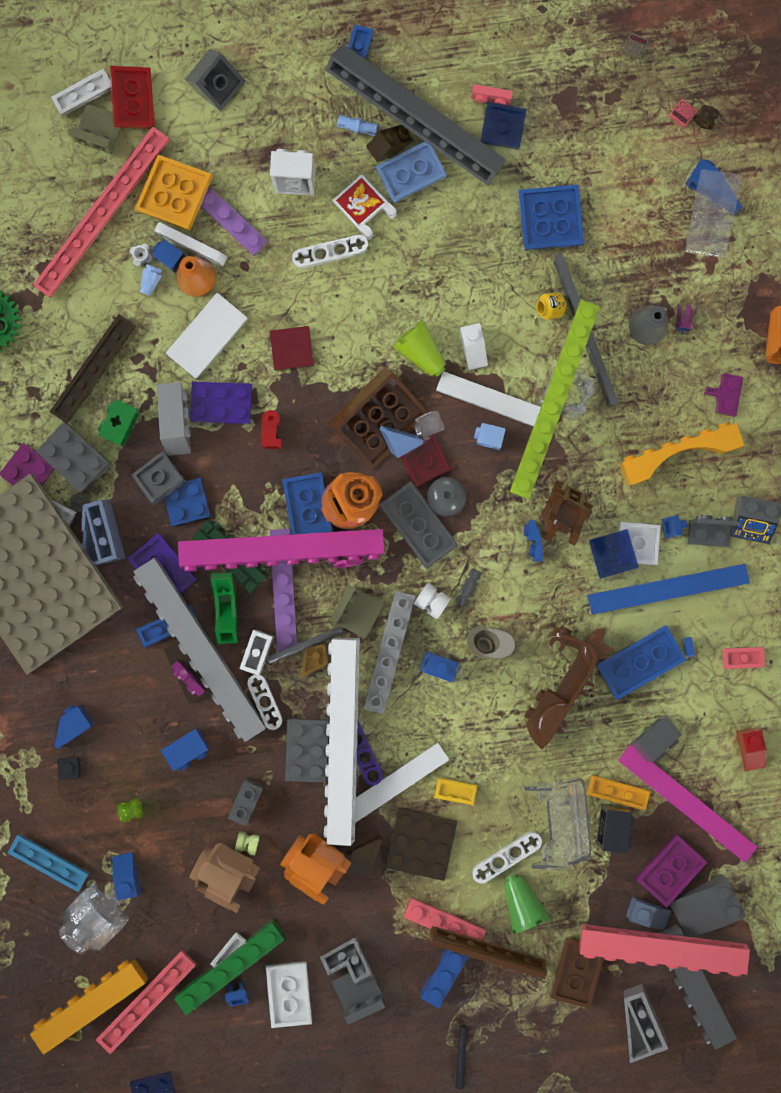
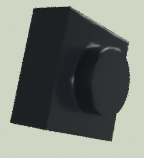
(68, 768)

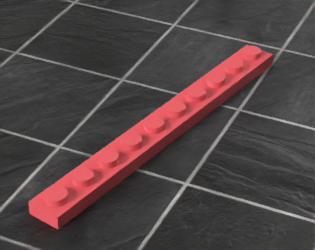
(101, 212)

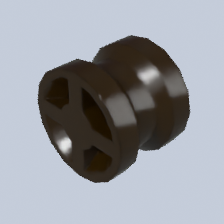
(707, 117)

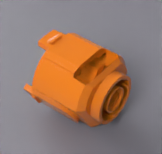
(356, 511)
(312, 864)

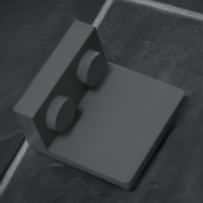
(709, 531)
(358, 999)

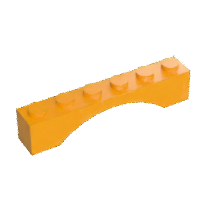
(719, 441)

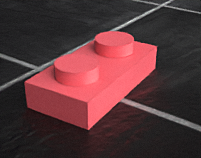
(489, 94)
(743, 657)

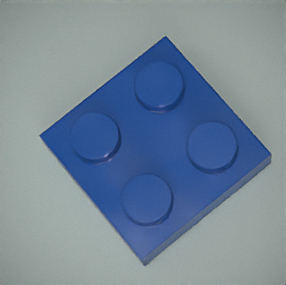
(187, 503)

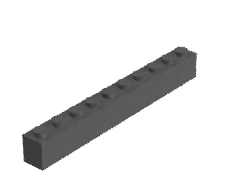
(415, 114)

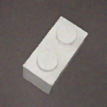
(256, 652)

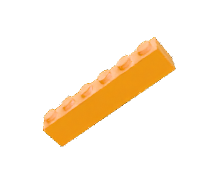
(88, 1006)

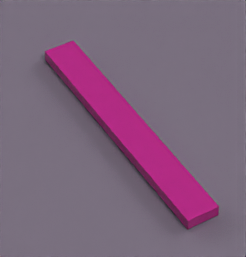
(688, 804)

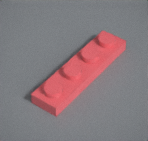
(431, 916)

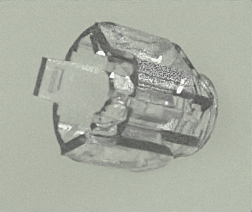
(92, 920)

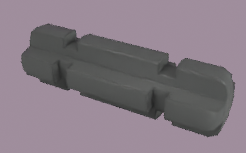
(468, 587)

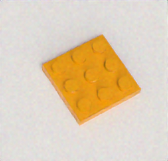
(173, 192)

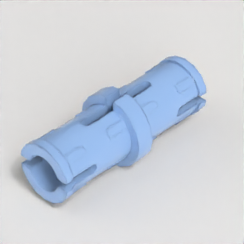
(357, 125)

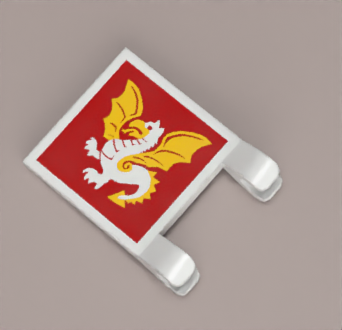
(361, 203)

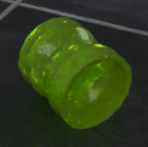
(130, 810)

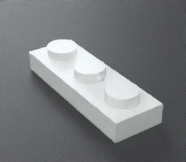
(82, 92)

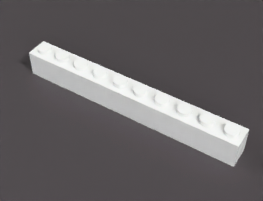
(342, 741)

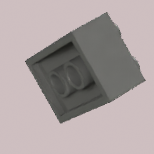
(707, 907)

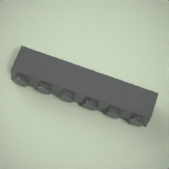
(703, 1001)

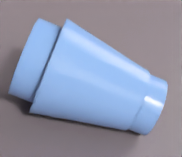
(150, 278)

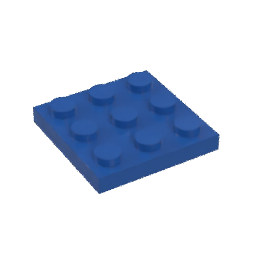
(551, 217)

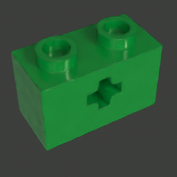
(118, 433)

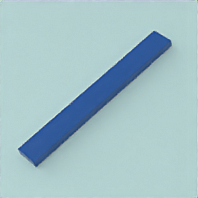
(668, 589)

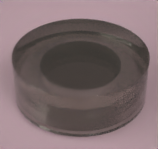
(78, 500)

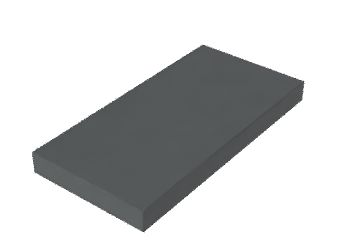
(418, 525)

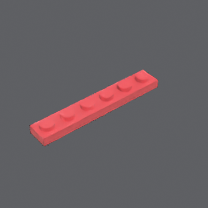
(146, 1001)

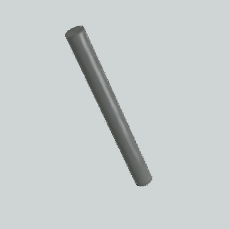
(304, 645)

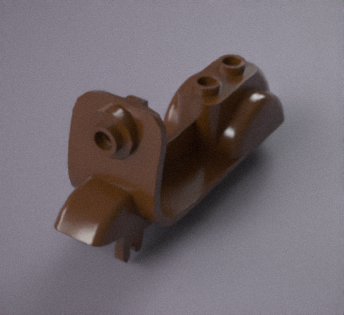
(552, 706)

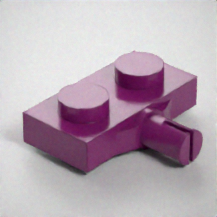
(727, 394)
(183, 673)

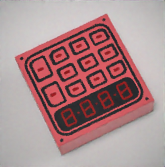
(683, 113)

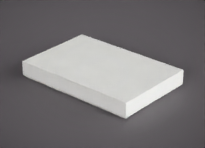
(289, 994)

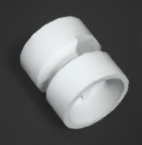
(432, 601)

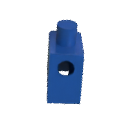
(440, 667)

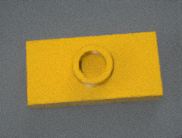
(455, 791)

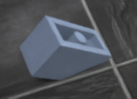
(648, 914)

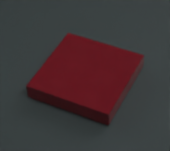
(291, 348)
(426, 462)

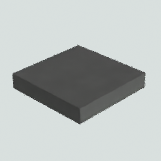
(158, 478)

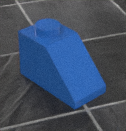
(72, 725)
(125, 876)

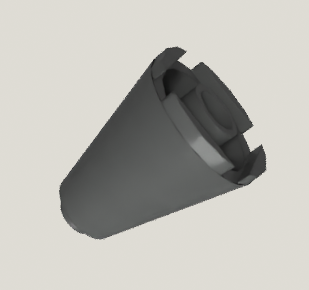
(649, 324)

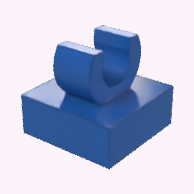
(673, 526)
(237, 997)

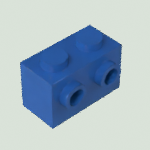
(186, 749)

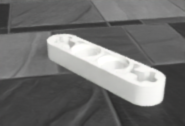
(190, 244)
(330, 253)
(504, 853)

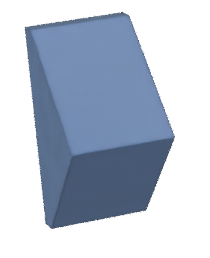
(399, 441)

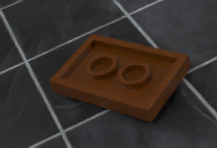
(575, 975)

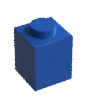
(168, 255)

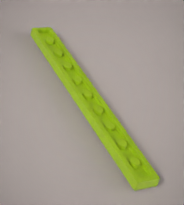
(554, 399)

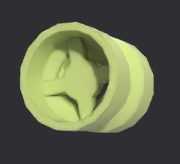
(247, 843)

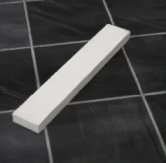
(488, 398)
(399, 780)

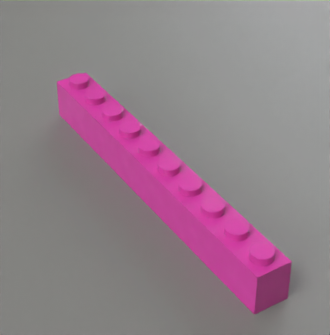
(280, 549)

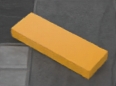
(618, 792)

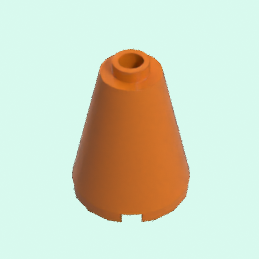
(195, 276)
(773, 345)

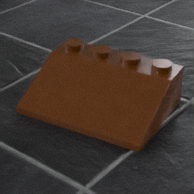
(380, 403)

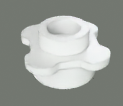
(135, 251)

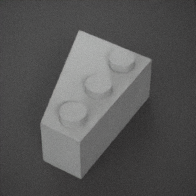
(174, 418)
(643, 1026)

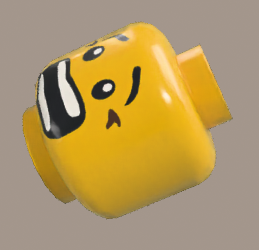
(551, 306)

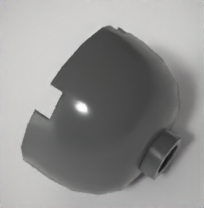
(446, 496)

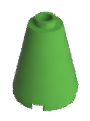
(523, 905)

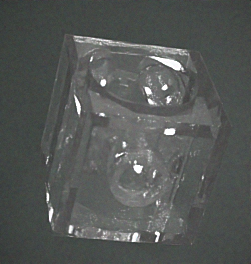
(586, 389)

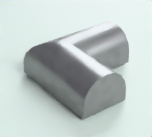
(349, 956)

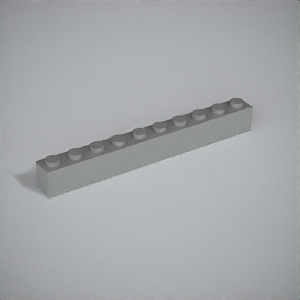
(200, 649)

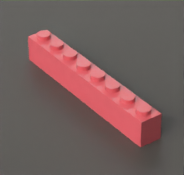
(664, 949)

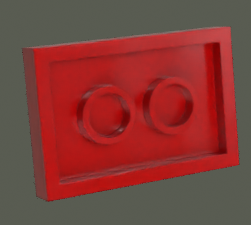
(132, 97)

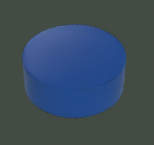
(688, 647)

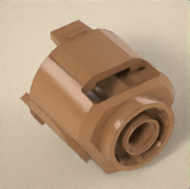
(222, 873)

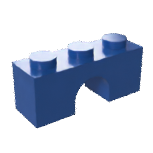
(440, 982)

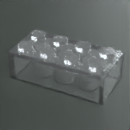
(713, 213)

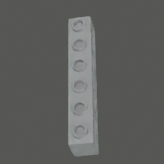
(389, 652)

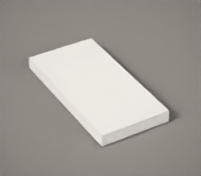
(207, 336)

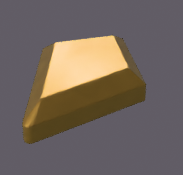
(314, 659)

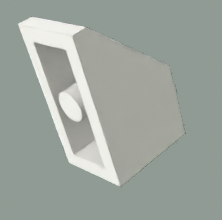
(473, 346)

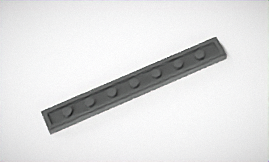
(591, 346)

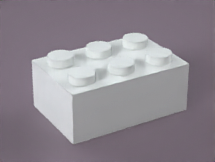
(292, 172)

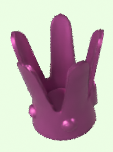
(686, 323)

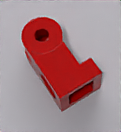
(269, 435)

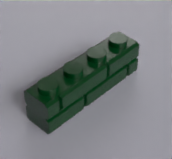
(248, 577)

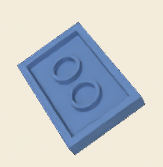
(410, 171)

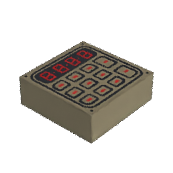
(635, 46)

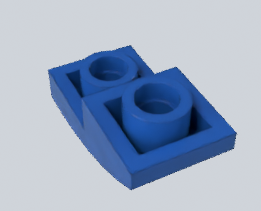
(532, 534)

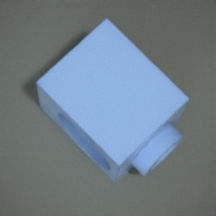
(489, 436)

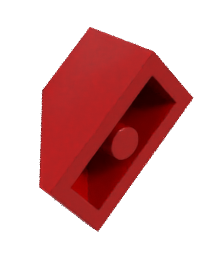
(752, 748)

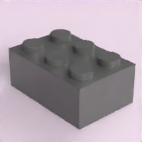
(74, 458)
(306, 749)

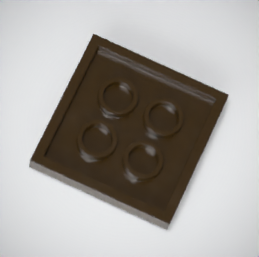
(421, 844)

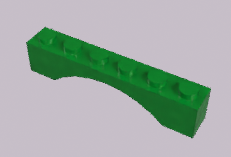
(233, 965)

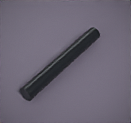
(461, 1057)

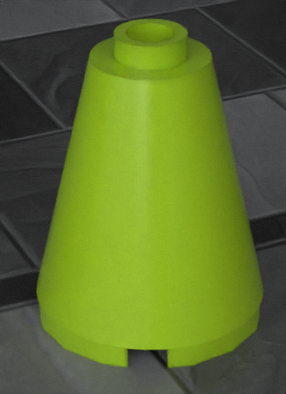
(421, 349)

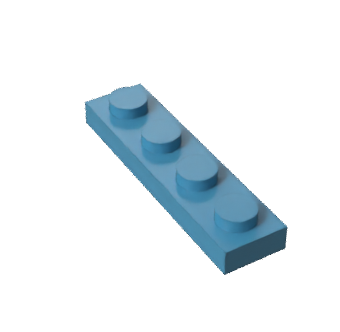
(48, 862)

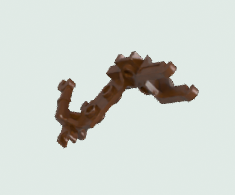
(566, 514)

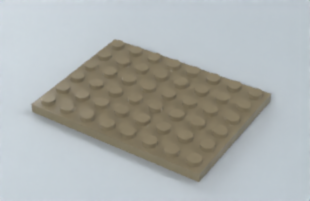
(46, 579)

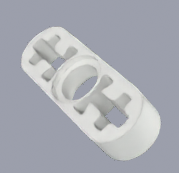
(276, 713)

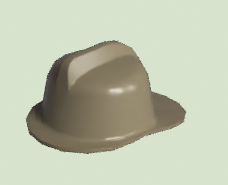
(490, 643)

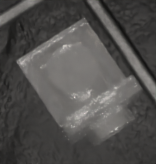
(428, 424)

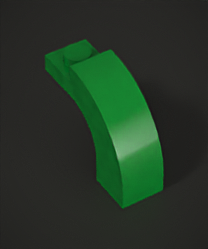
(226, 608)

